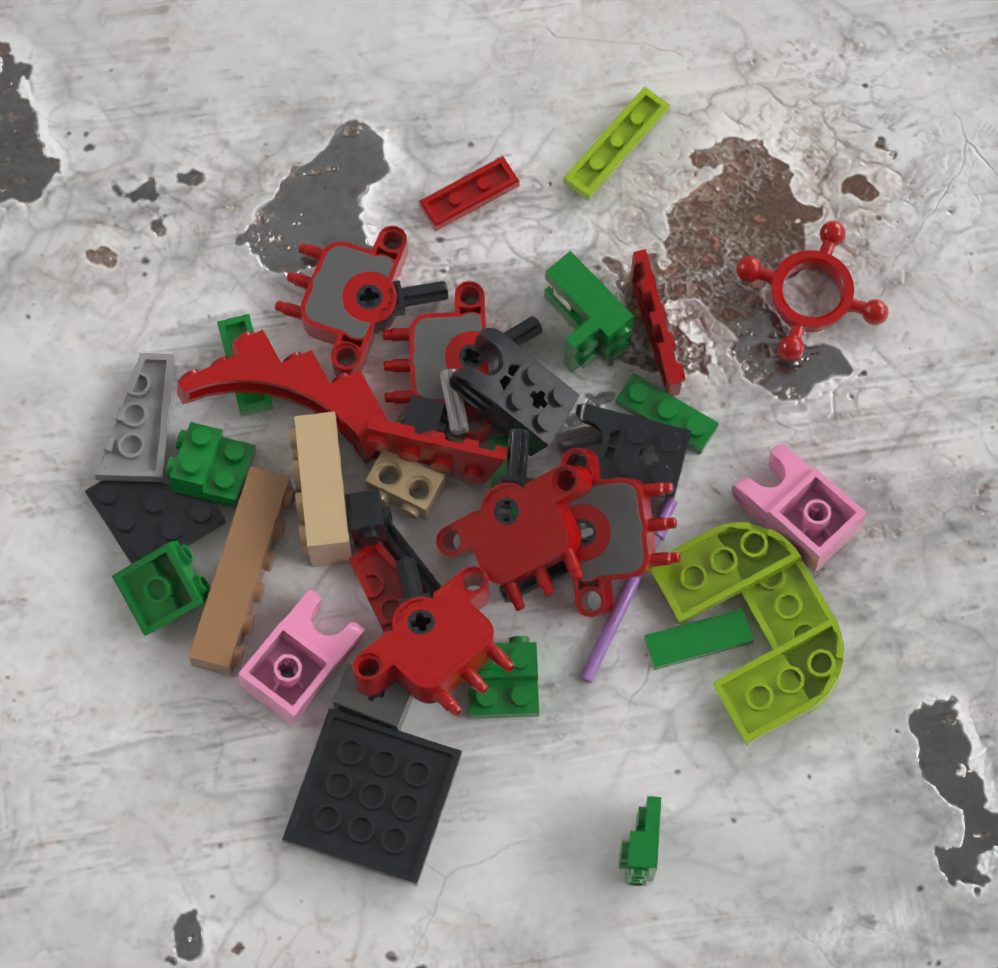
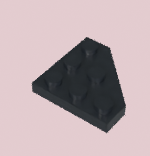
(151, 515)

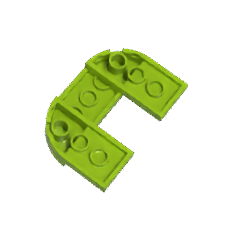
(788, 608)

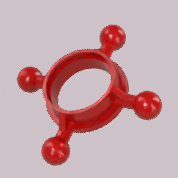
(831, 234)

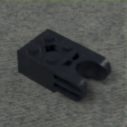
(516, 391)
(627, 438)

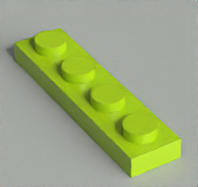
(616, 143)

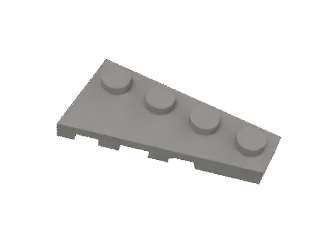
(142, 424)

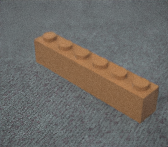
(241, 571)

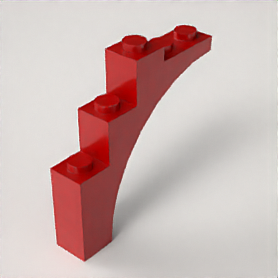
(299, 379)

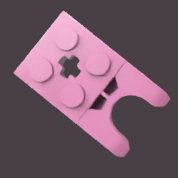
(802, 508)
(302, 650)

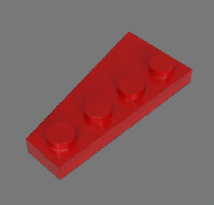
(654, 320)
(433, 449)
(379, 581)

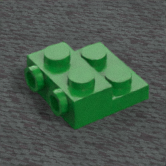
(210, 465)
(162, 587)
(509, 692)
(640, 852)

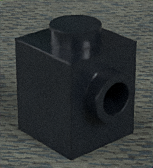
(426, 415)
(368, 517)

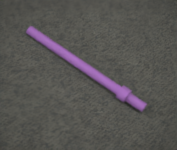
(621, 605)

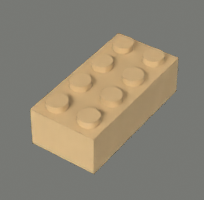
(321, 484)

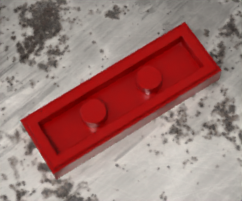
(469, 193)

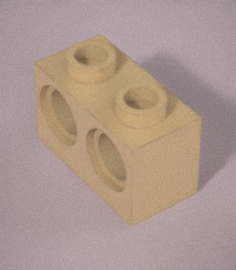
(410, 477)

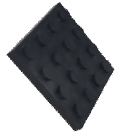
(372, 797)

